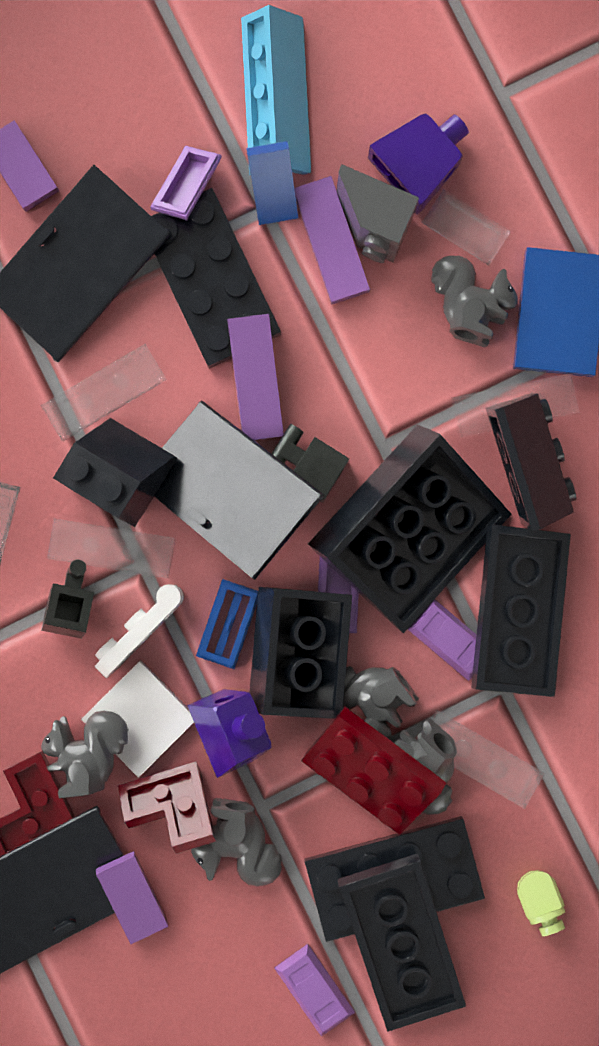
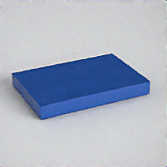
(558, 313)

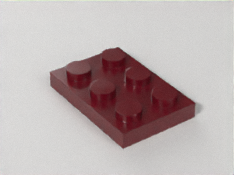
(373, 771)

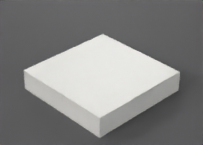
(151, 713)

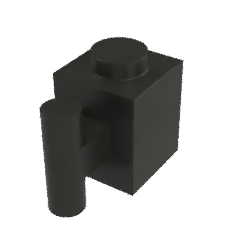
(317, 465)
(68, 604)

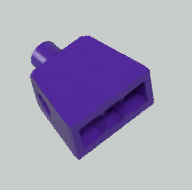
(420, 156)
(230, 729)

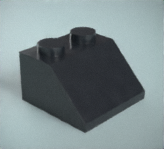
(116, 470)

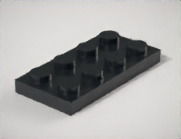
(210, 276)
(520, 611)
(444, 858)
(401, 942)

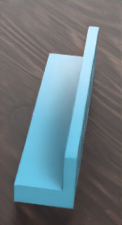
(276, 83)

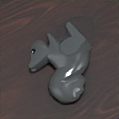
(468, 306)
(378, 696)
(436, 752)
(87, 760)
(242, 837)

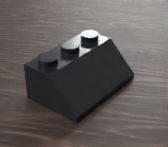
(532, 460)
(300, 652)

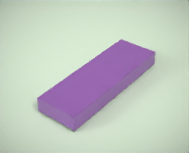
(331, 240)
(255, 376)

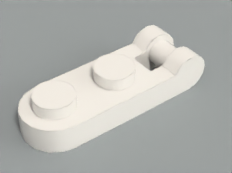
(139, 629)

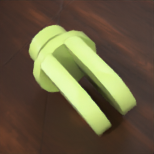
(541, 901)

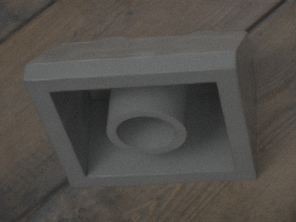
(375, 213)

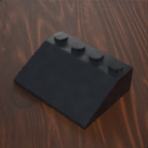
(410, 527)

